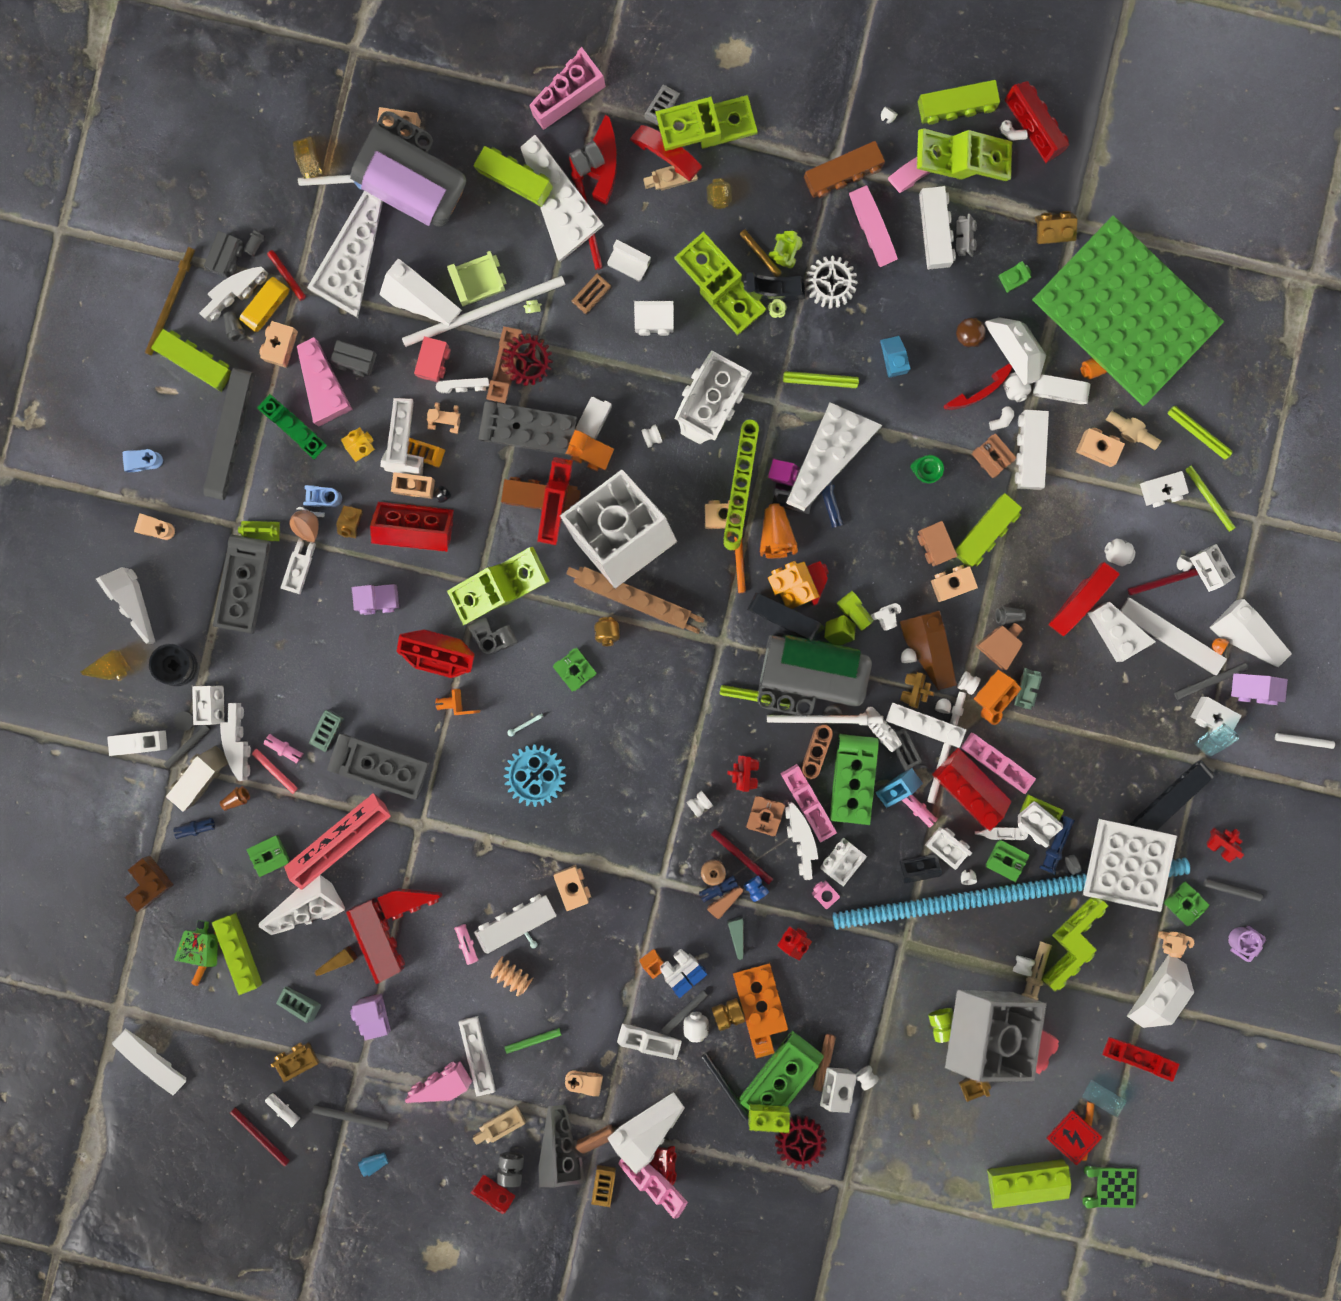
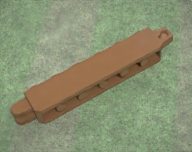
(634, 598)

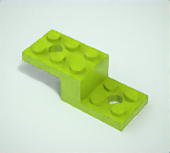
(706, 122)
(964, 154)
(719, 283)
(498, 585)
(1077, 947)

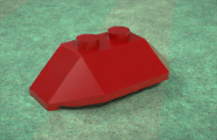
(435, 653)

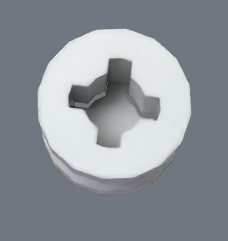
(651, 436)
(968, 683)
(1024, 965)
(866, 1077)

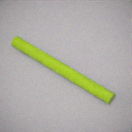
(1210, 498)

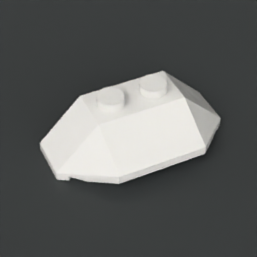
(1018, 347)
(1164, 995)

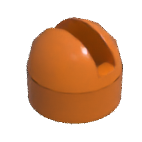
(1219, 645)

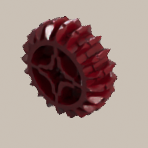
(523, 366)
(808, 1142)

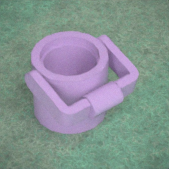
(1246, 942)

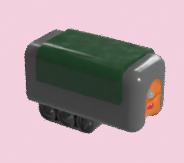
(812, 670)

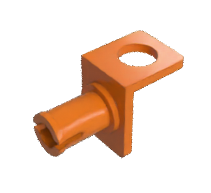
(453, 703)

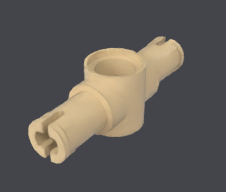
(1133, 430)

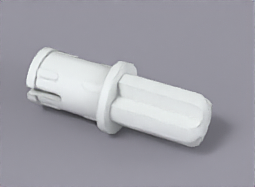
(282, 1110)

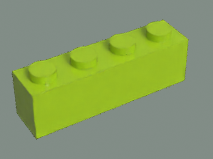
(958, 102)
(513, 176)
(192, 360)
(987, 530)
(237, 953)

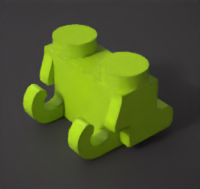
(786, 248)

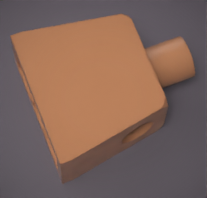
(1001, 645)

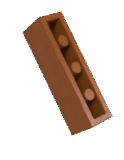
(844, 169)
(532, 494)

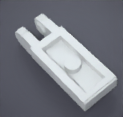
(461, 385)
(298, 568)

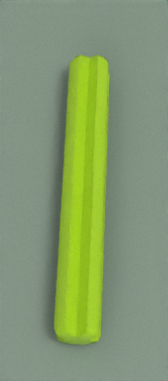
(820, 379)
(1201, 433)
(749, 695)

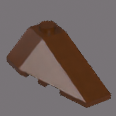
(929, 641)

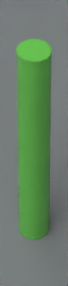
(533, 1040)

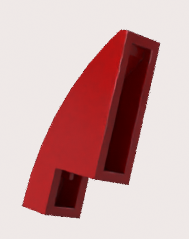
(607, 172)
(554, 500)
(1083, 598)

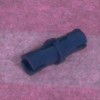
(194, 828)
(716, 890)

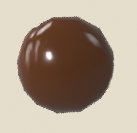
(971, 332)

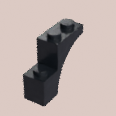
(774, 287)

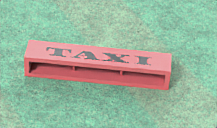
(337, 841)

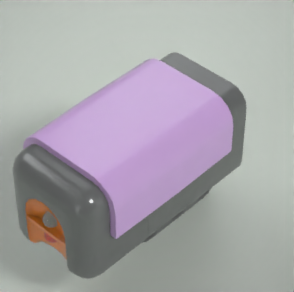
(405, 174)

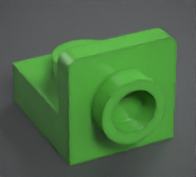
(1015, 276)

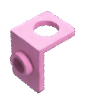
(820, 888)

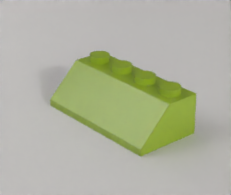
(1029, 1183)

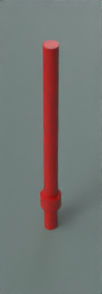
(592, 240)

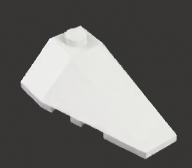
(413, 293)
(125, 590)
(1250, 633)
(313, 902)
(644, 1133)

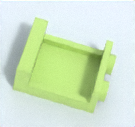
(477, 279)

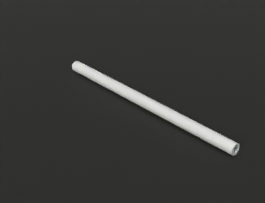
(485, 310)

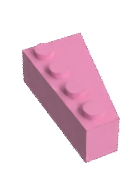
(568, 90)
(322, 386)

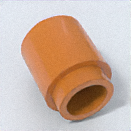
(1091, 369)

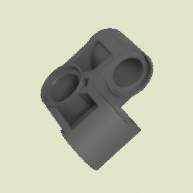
(501, 638)

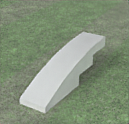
(148, 1061)

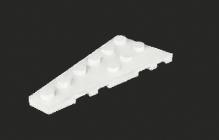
(565, 210)
(346, 265)
(833, 447)

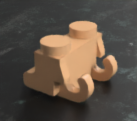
(450, 418)
(1175, 943)

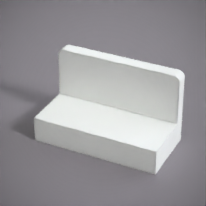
(629, 260)
(593, 417)
(413, 465)

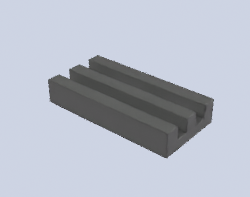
(912, 763)

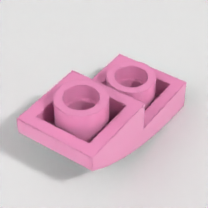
(907, 176)

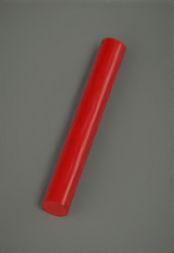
(286, 275)

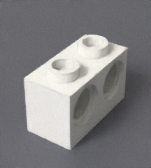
(1212, 567)

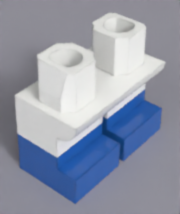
(675, 975)

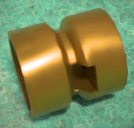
(728, 1014)

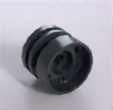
(163, 660)

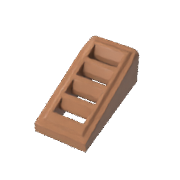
(721, 905)

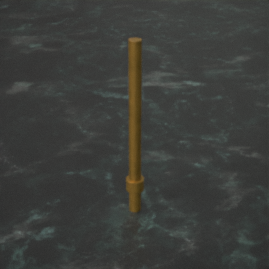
(184, 266)

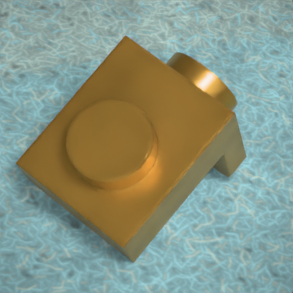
(348, 521)
(973, 1089)

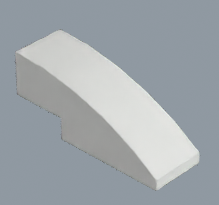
(648, 1041)

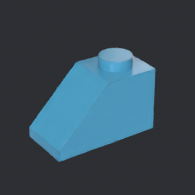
(895, 356)
(899, 788)

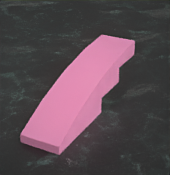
(873, 225)
(998, 763)
(808, 803)
(657, 1188)

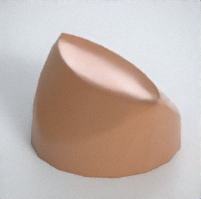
(305, 525)

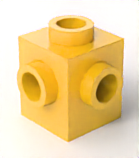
(358, 444)

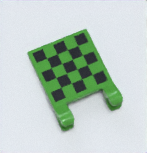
(1114, 1187)

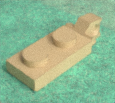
(666, 178)
(500, 1126)

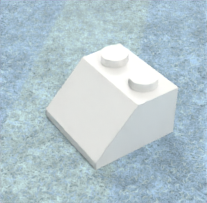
(653, 317)

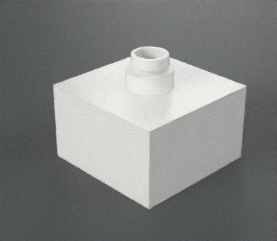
(618, 528)

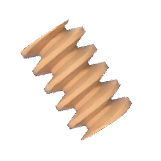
(511, 977)

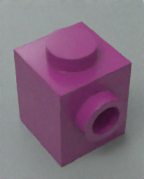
(783, 472)

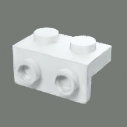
(948, 848)

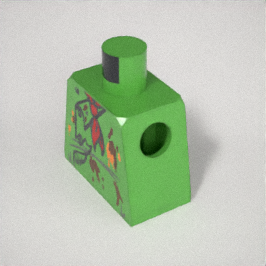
(198, 946)

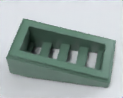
(338, 721)
(736, 928)
(301, 1014)

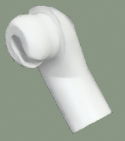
(1012, 134)
(1004, 421)

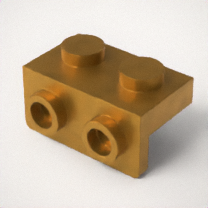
(1056, 227)
(295, 1062)

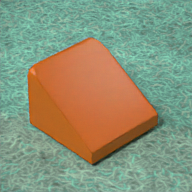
(651, 963)

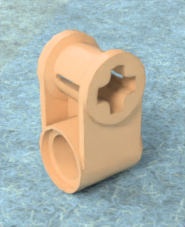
(152, 527)
(587, 1082)

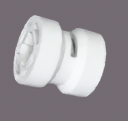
(699, 804)

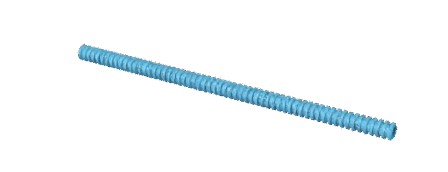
(976, 898)

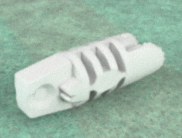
(883, 731)

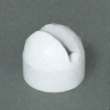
(889, 114)
(1184, 563)
(908, 656)
(943, 706)
(968, 878)

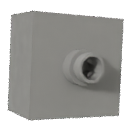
(995, 1036)

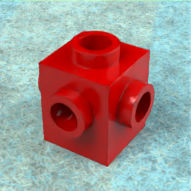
(795, 942)

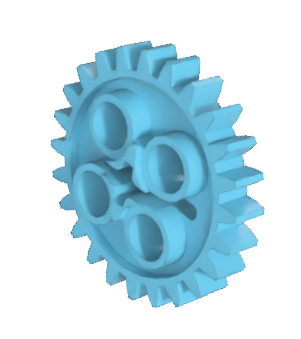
(522, 763)

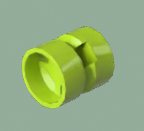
(942, 1021)

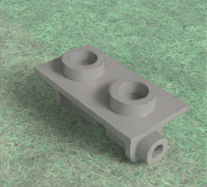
(966, 228)

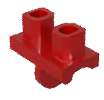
(741, 773)
(1232, 849)

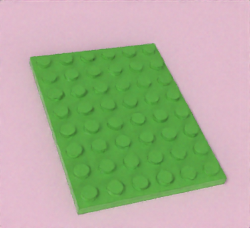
(1128, 310)

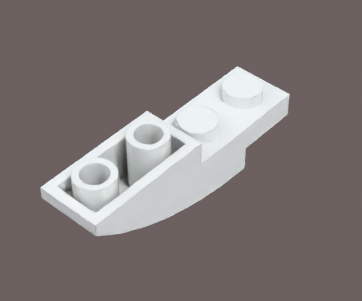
(236, 285)
(234, 749)
(801, 832)

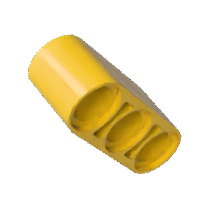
(264, 304)

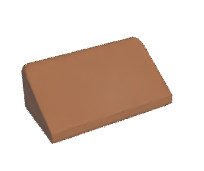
(594, 1140)

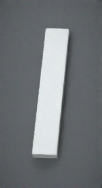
(1173, 637)

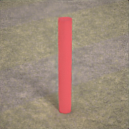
(274, 771)

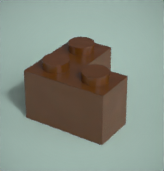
(151, 883)

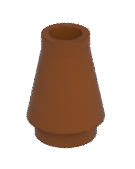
(236, 798)

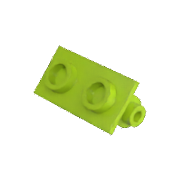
(260, 530)

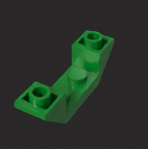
(292, 426)

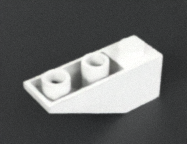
(137, 743)

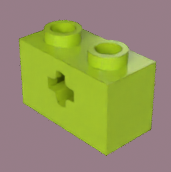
(769, 1118)

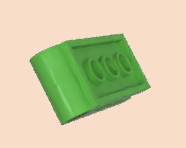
(848, 749)
(794, 1051)

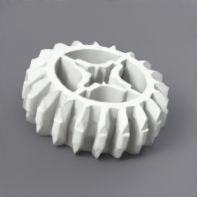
(838, 281)

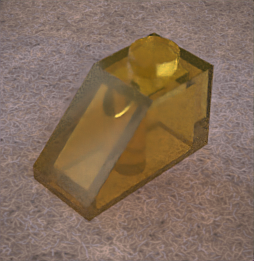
(307, 157)
(109, 667)

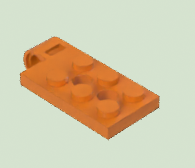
(764, 1023)

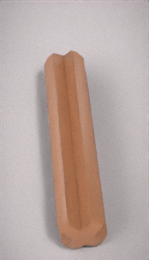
(827, 1051)

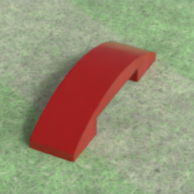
(683, 161)
(961, 402)
(1140, 1058)

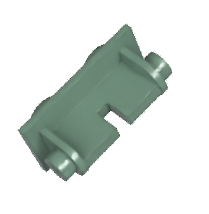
(1029, 680)

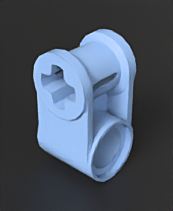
(139, 460)
(318, 497)

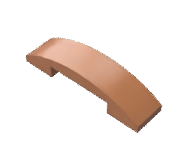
(500, 382)

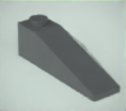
(559, 1158)

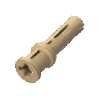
(1031, 980)

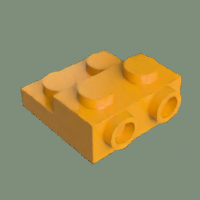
(793, 584)

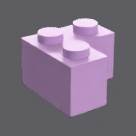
(372, 598)
(1263, 688)
(371, 1017)

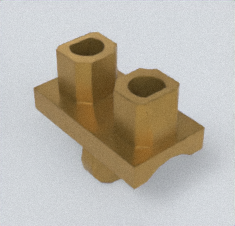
(917, 681)

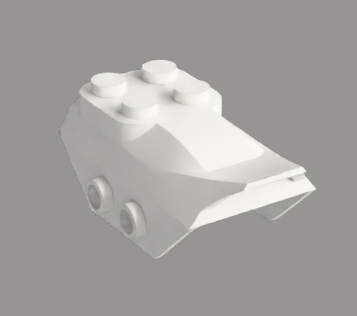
(711, 398)

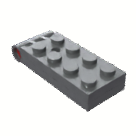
(537, 430)
(239, 595)
(388, 768)

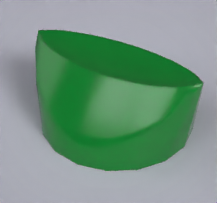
(928, 468)

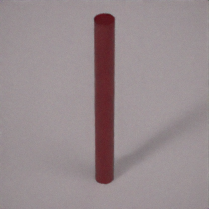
(1163, 581)
(741, 856)
(259, 1136)

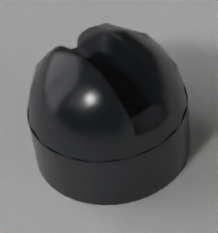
(442, 494)

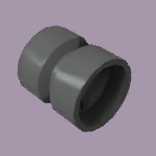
(587, 158)
(510, 1172)

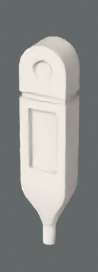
(1003, 833)

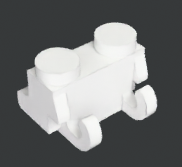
(886, 617)

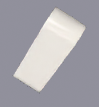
(1062, 389)

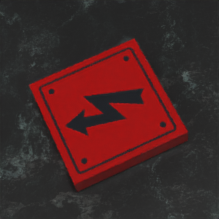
(1074, 1137)

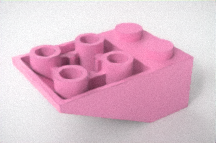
(442, 1085)

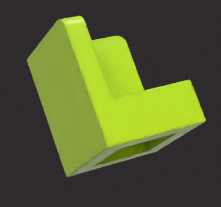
(840, 630)

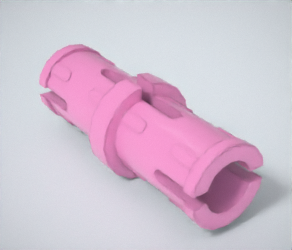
(283, 748)
(920, 810)
(469, 956)

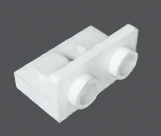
(208, 705)
(1038, 824)
(843, 862)

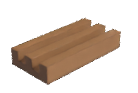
(581, 305)

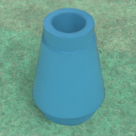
(372, 1164)

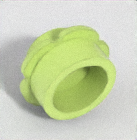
(532, 306)
(777, 313)

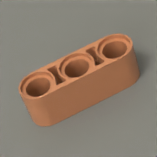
(816, 761)

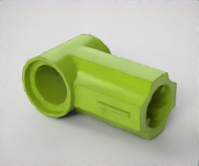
(852, 607)

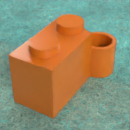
(589, 451)
(996, 696)

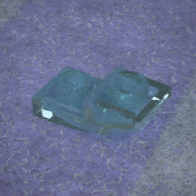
(1217, 740)
(1104, 1098)

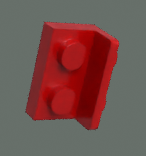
(664, 1163)
(493, 1194)

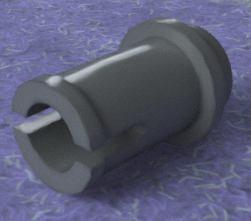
(254, 243)

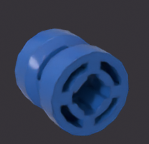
(756, 888)

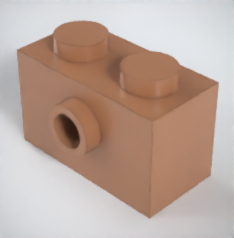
(936, 543)

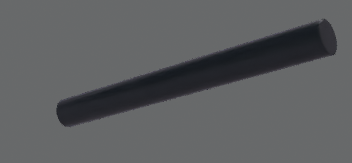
(725, 1086)

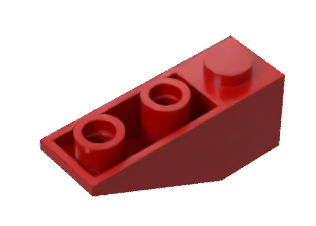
(402, 900)

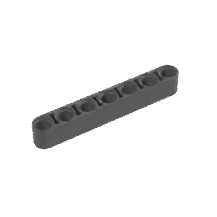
(229, 433)

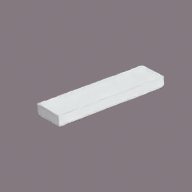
(399, 432)
(477, 1056)

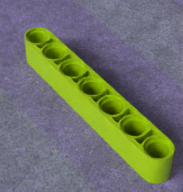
(744, 476)

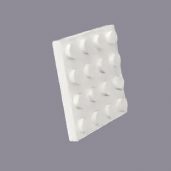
(1129, 865)

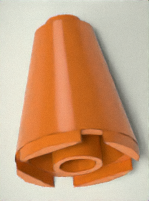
(777, 534)

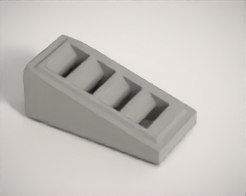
(649, 115)

